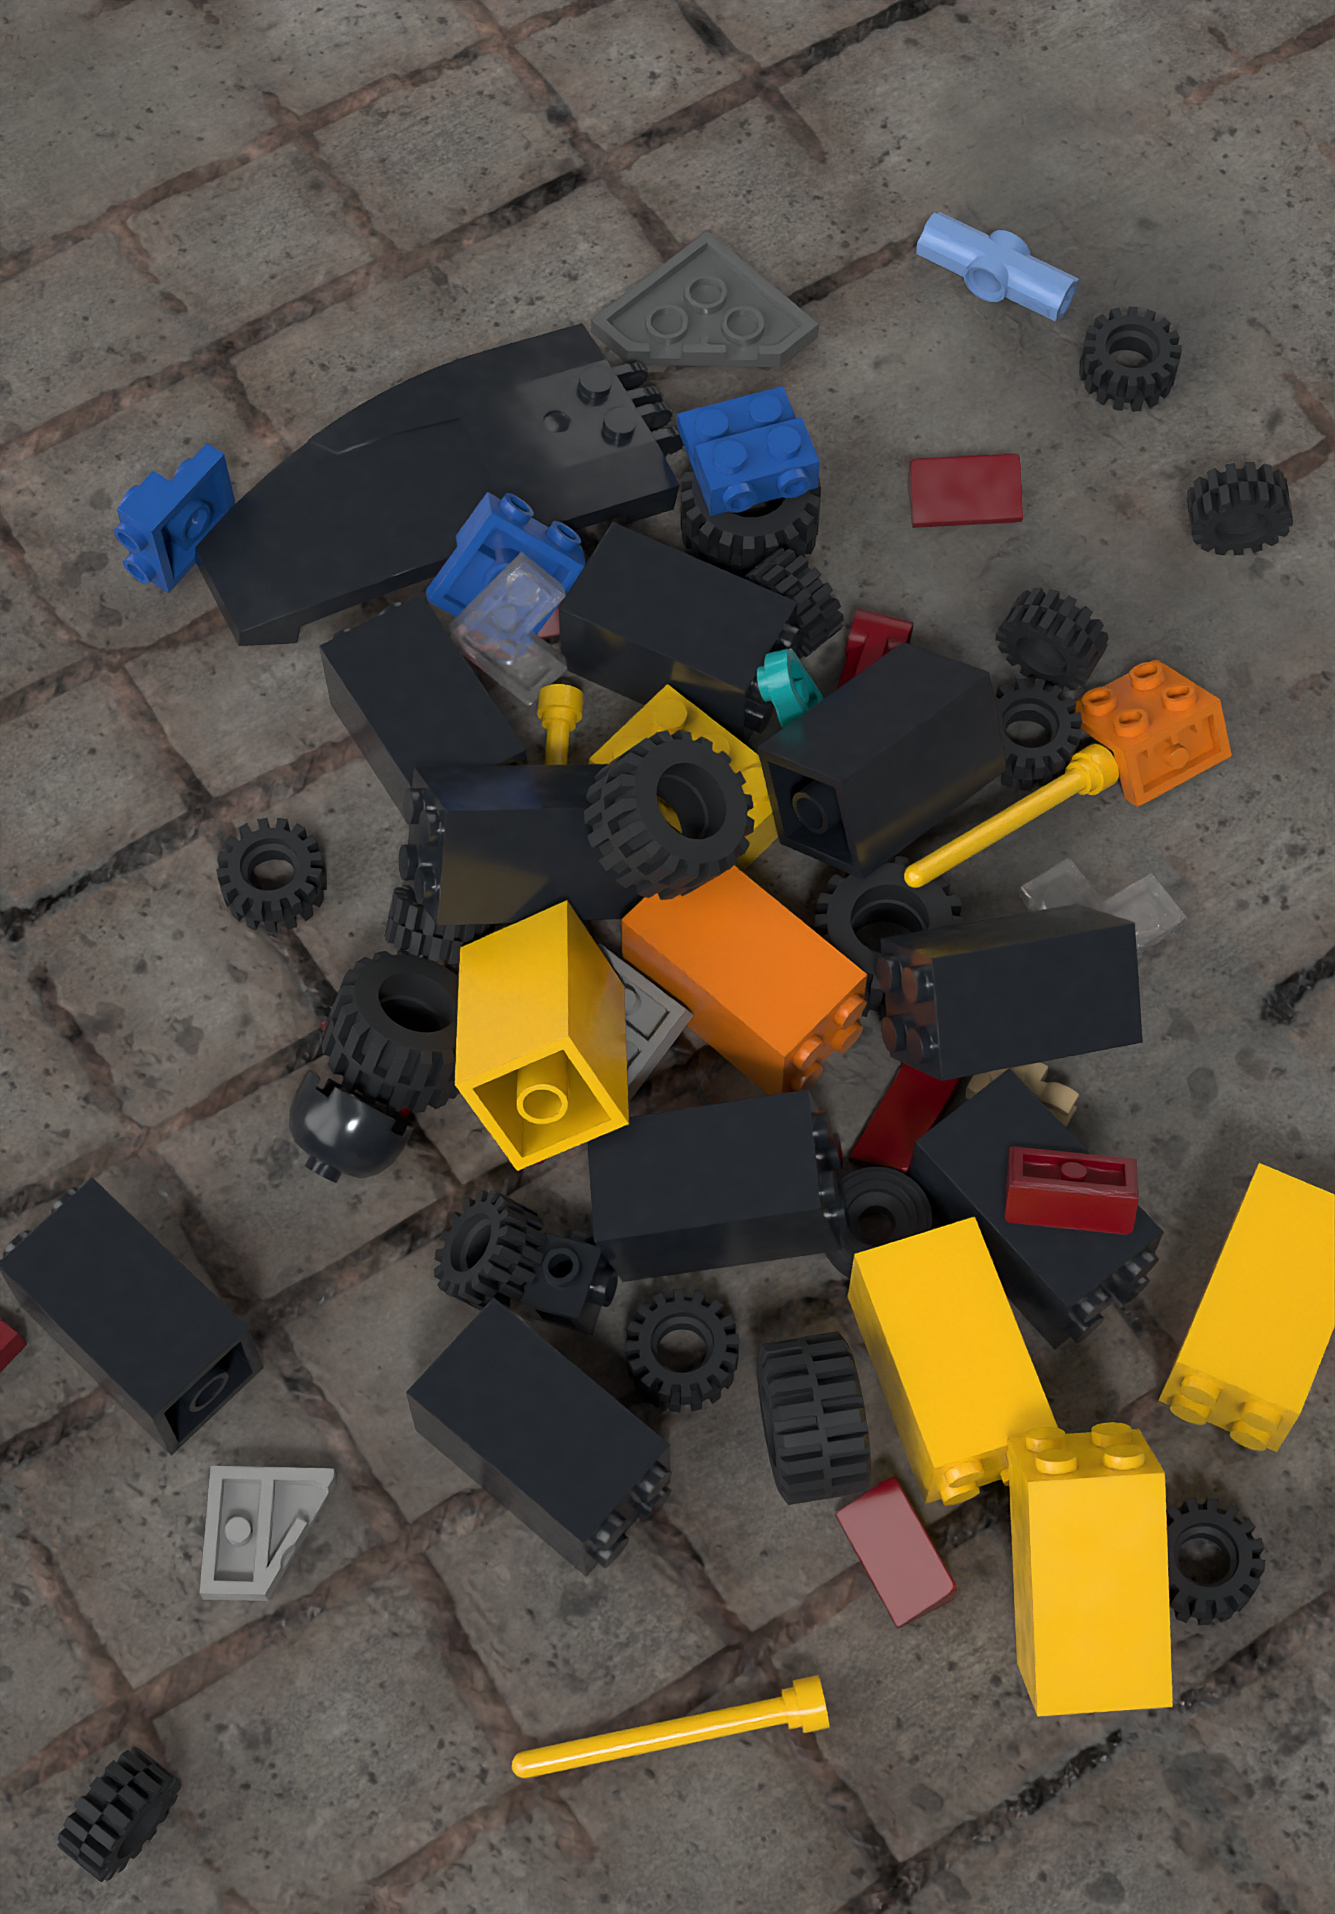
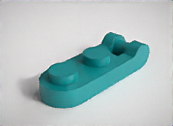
(787, 685)

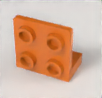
(1157, 728)

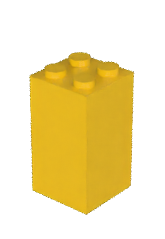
(541, 1036)
(1261, 1315)
(947, 1357)
(1090, 1570)

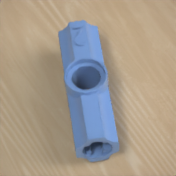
(997, 266)

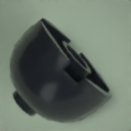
(344, 1130)

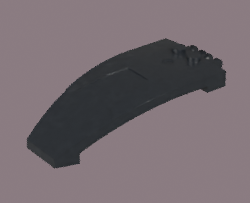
(398, 477)

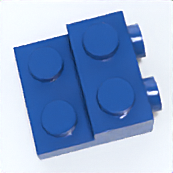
(749, 451)
(170, 518)
(492, 540)

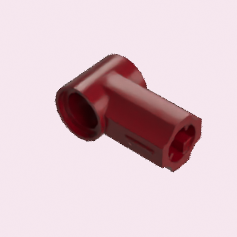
(872, 638)

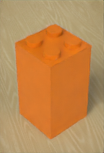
(752, 976)

